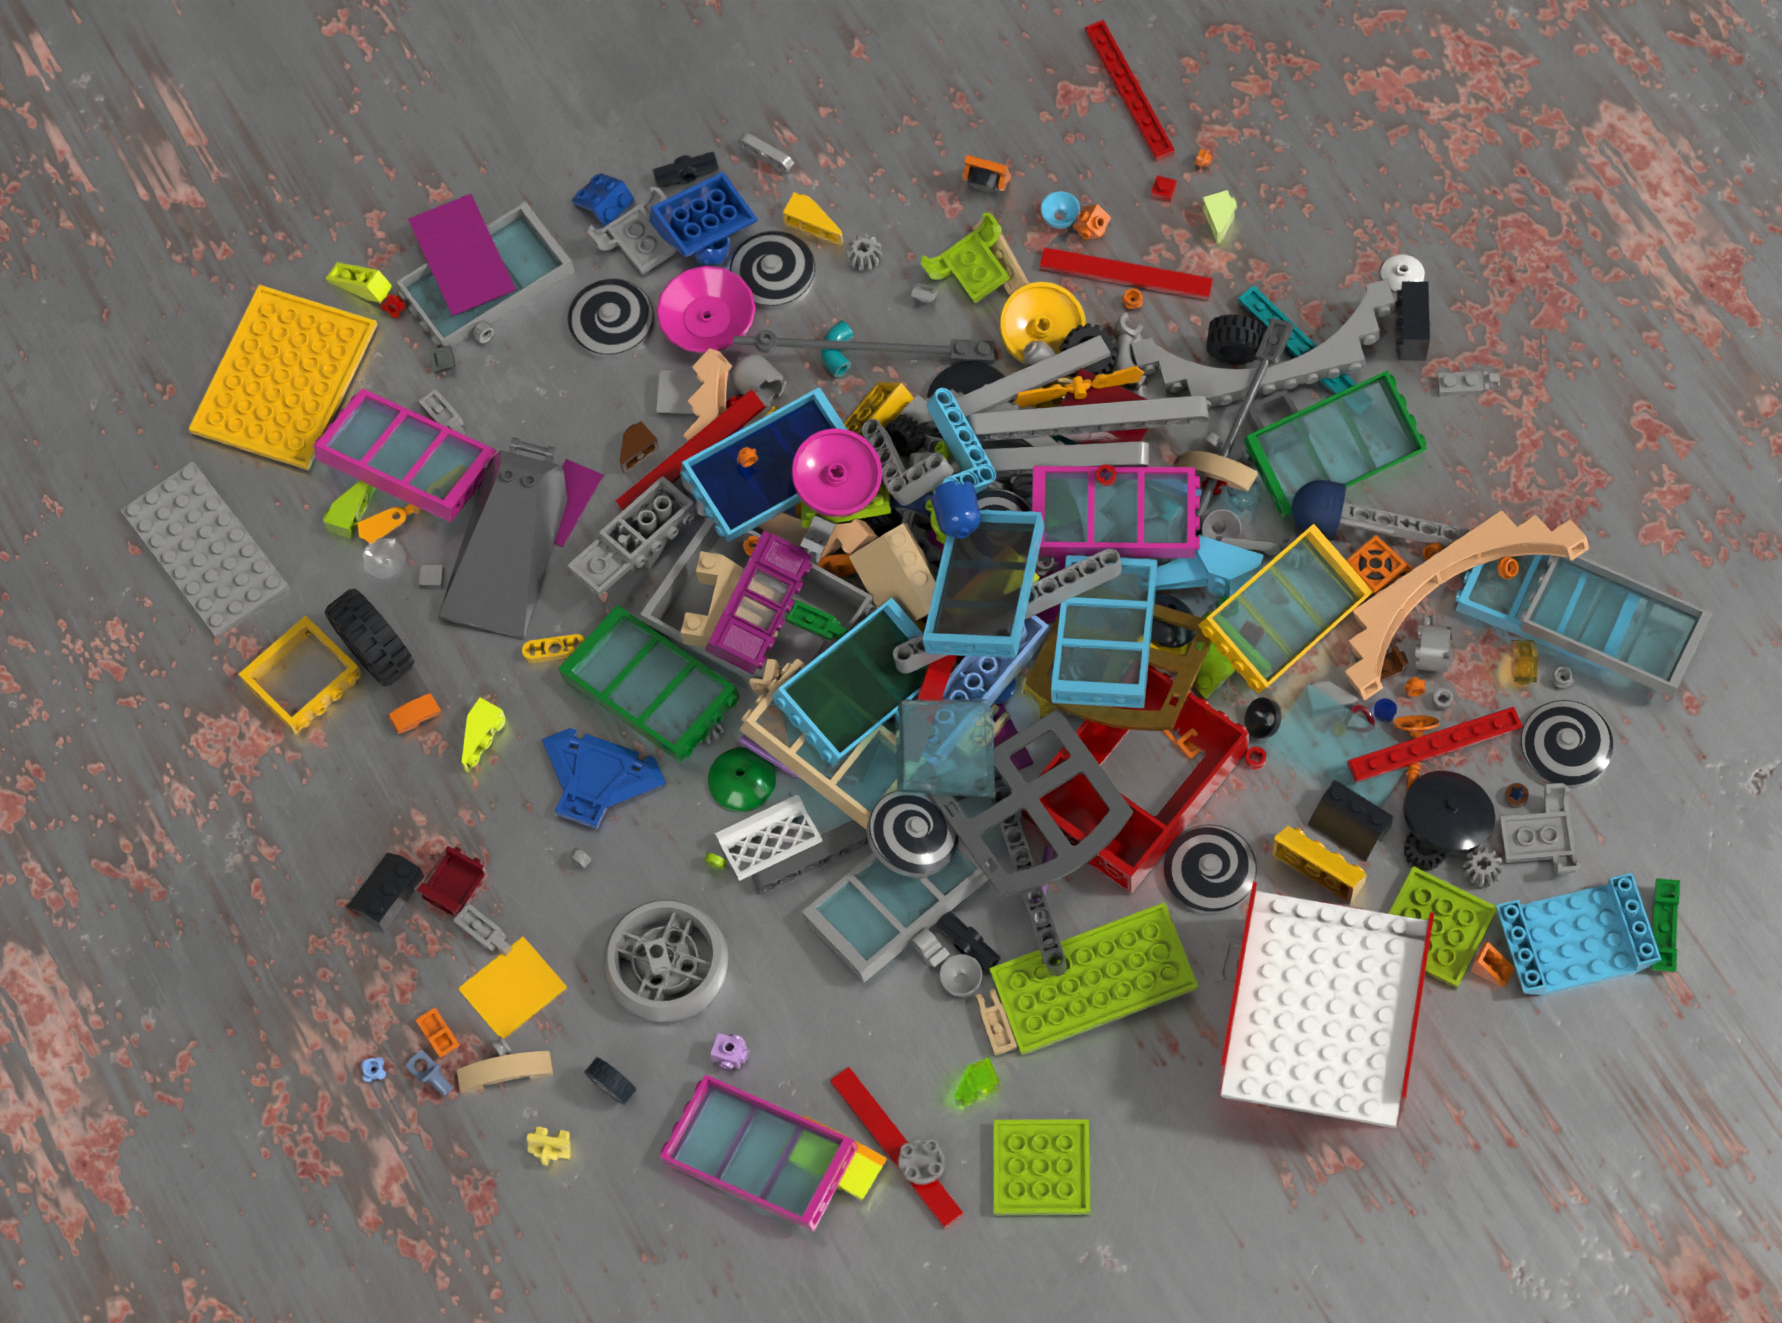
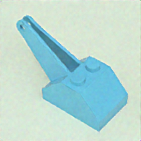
(1216, 567)

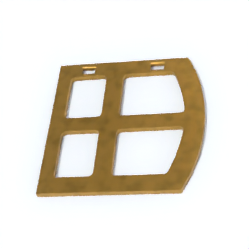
(1164, 719)

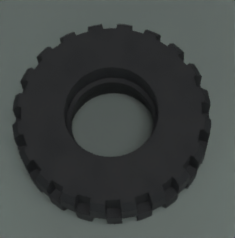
(369, 637)

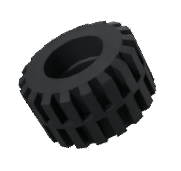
(1083, 334)
(1234, 339)

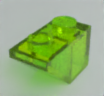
(978, 1081)

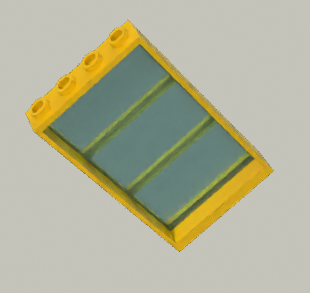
(1285, 609)

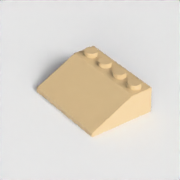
(897, 570)

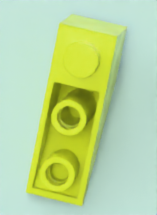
(481, 726)

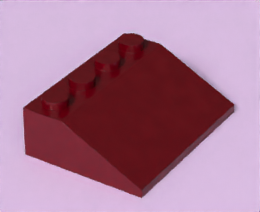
(1099, 396)

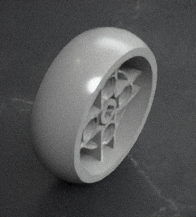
(649, 1000)

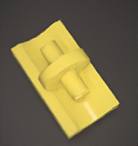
(549, 1147)

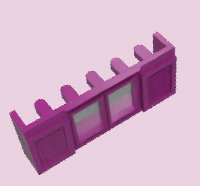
(759, 603)

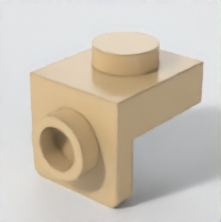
(771, 672)

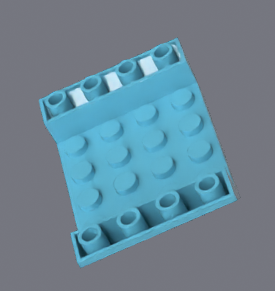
(1579, 937)

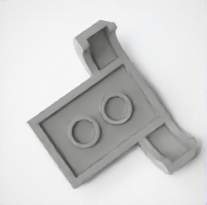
(636, 235)
(1543, 834)

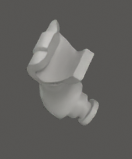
(1124, 338)

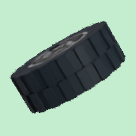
(610, 1080)

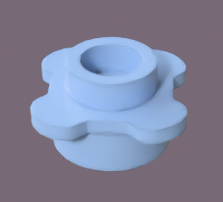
(371, 1063)

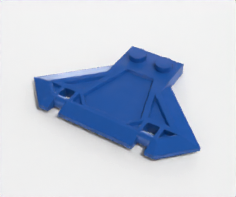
(597, 775)

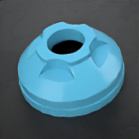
(1060, 202)

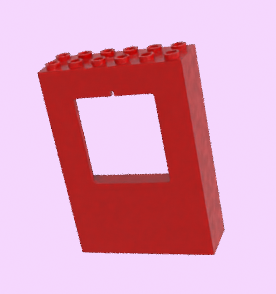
(1146, 837)

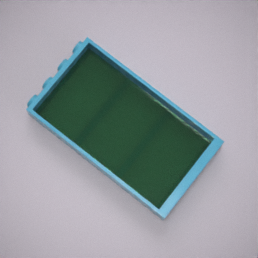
(852, 684)

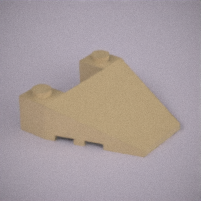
(724, 575)

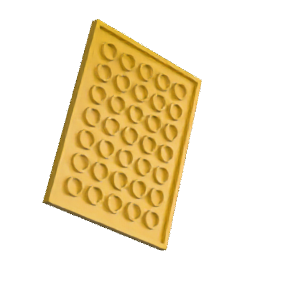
(283, 377)

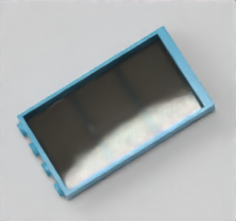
(985, 587)

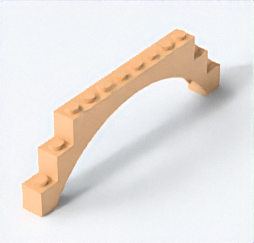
(708, 404)
(1485, 543)

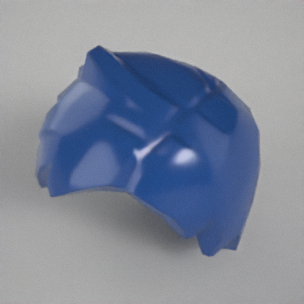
(713, 254)

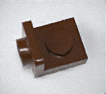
(1393, 664)

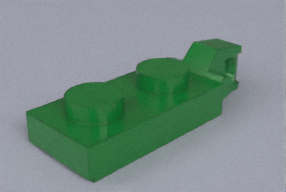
(815, 621)

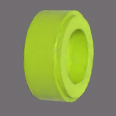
(715, 861)

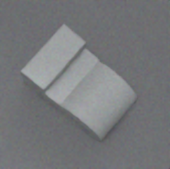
(929, 948)
(658, 956)

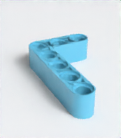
(961, 441)

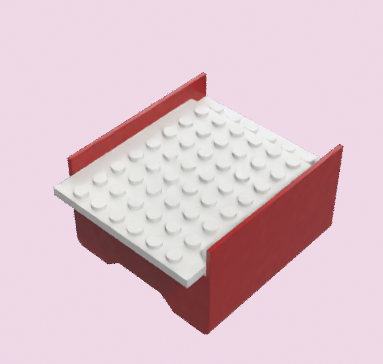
(1325, 1009)

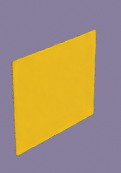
(512, 988)

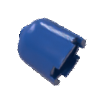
(956, 509)

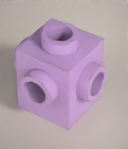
(729, 1051)

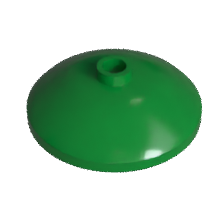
(741, 792)

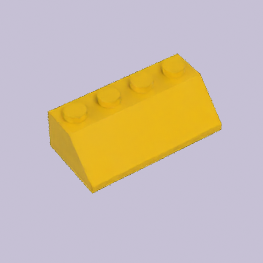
(881, 403)
(1318, 863)

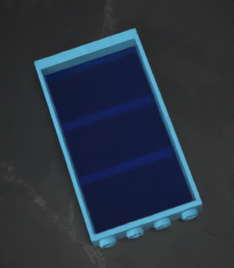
(752, 495)

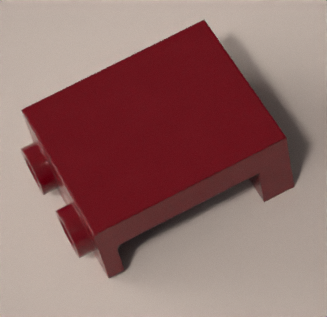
(454, 881)

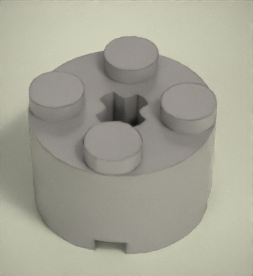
(1434, 648)

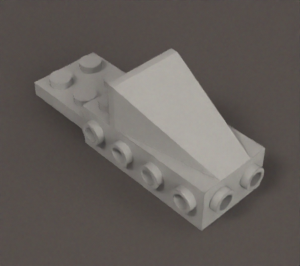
(634, 536)

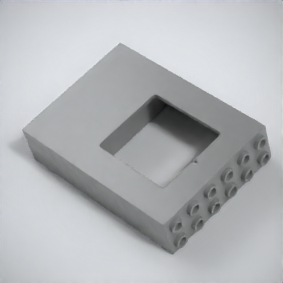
(684, 594)

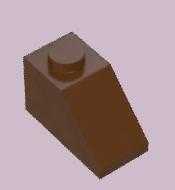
(636, 446)

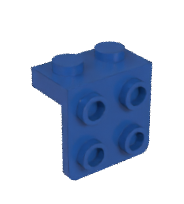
(604, 197)

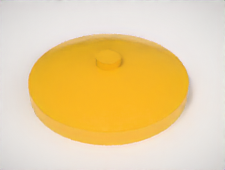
(1039, 313)

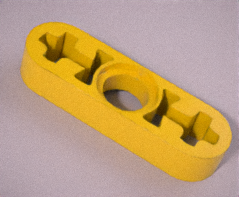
(547, 642)

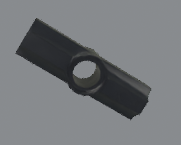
(685, 169)
(968, 941)

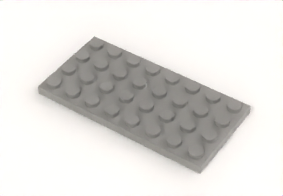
(205, 549)

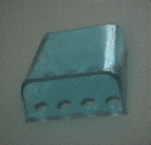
(945, 747)

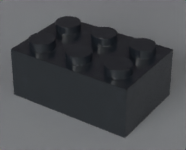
(1412, 320)

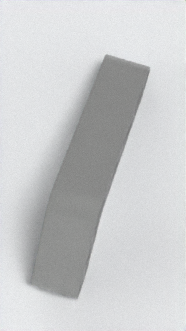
(902, 484)

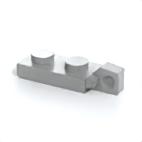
(1466, 383)
(441, 411)
(482, 929)

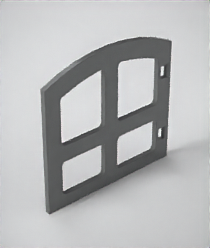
(1027, 797)

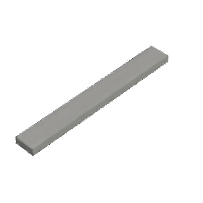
(1034, 376)

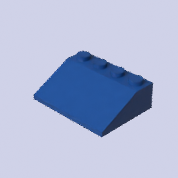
(701, 215)

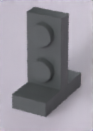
(817, 537)

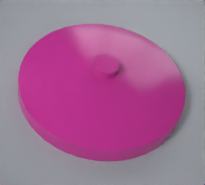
(836, 472)

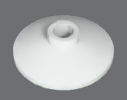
(1391, 271)

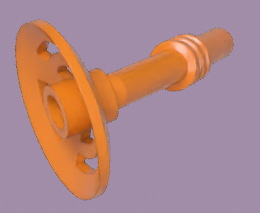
(1415, 726)

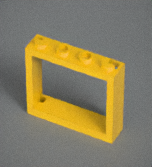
(277, 652)

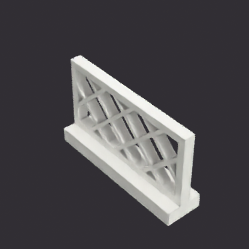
(762, 825)

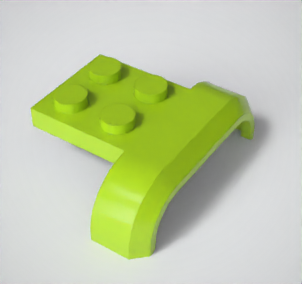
(971, 261)
(1214, 669)

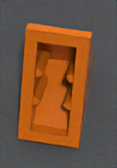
(1492, 965)

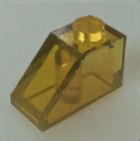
(1524, 661)

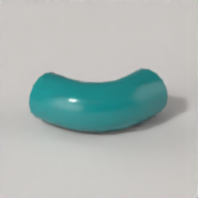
(834, 359)

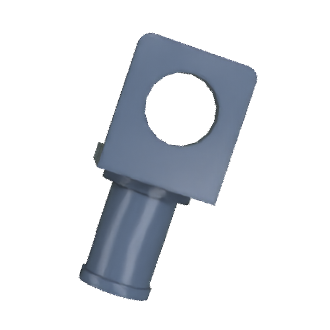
(431, 1075)

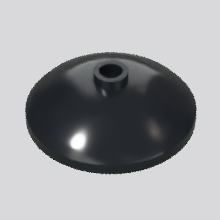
(1166, 633)

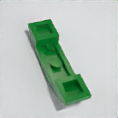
(1665, 923)

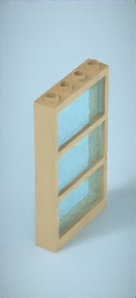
(852, 782)

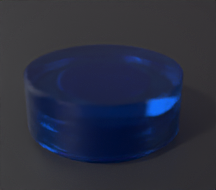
(1385, 710)

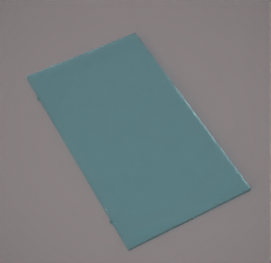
(1327, 735)

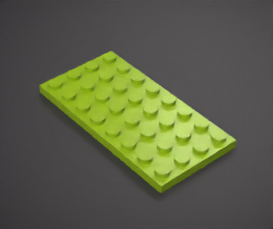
(1106, 978)

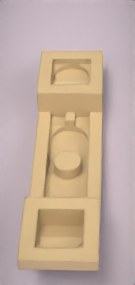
(1219, 467)
(504, 1068)

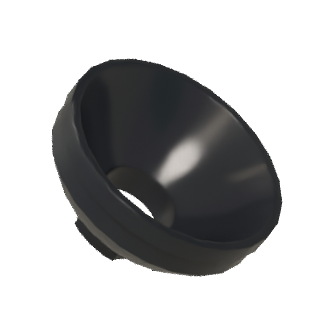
(1257, 716)

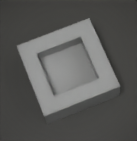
(431, 576)

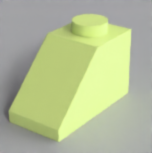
(1219, 213)

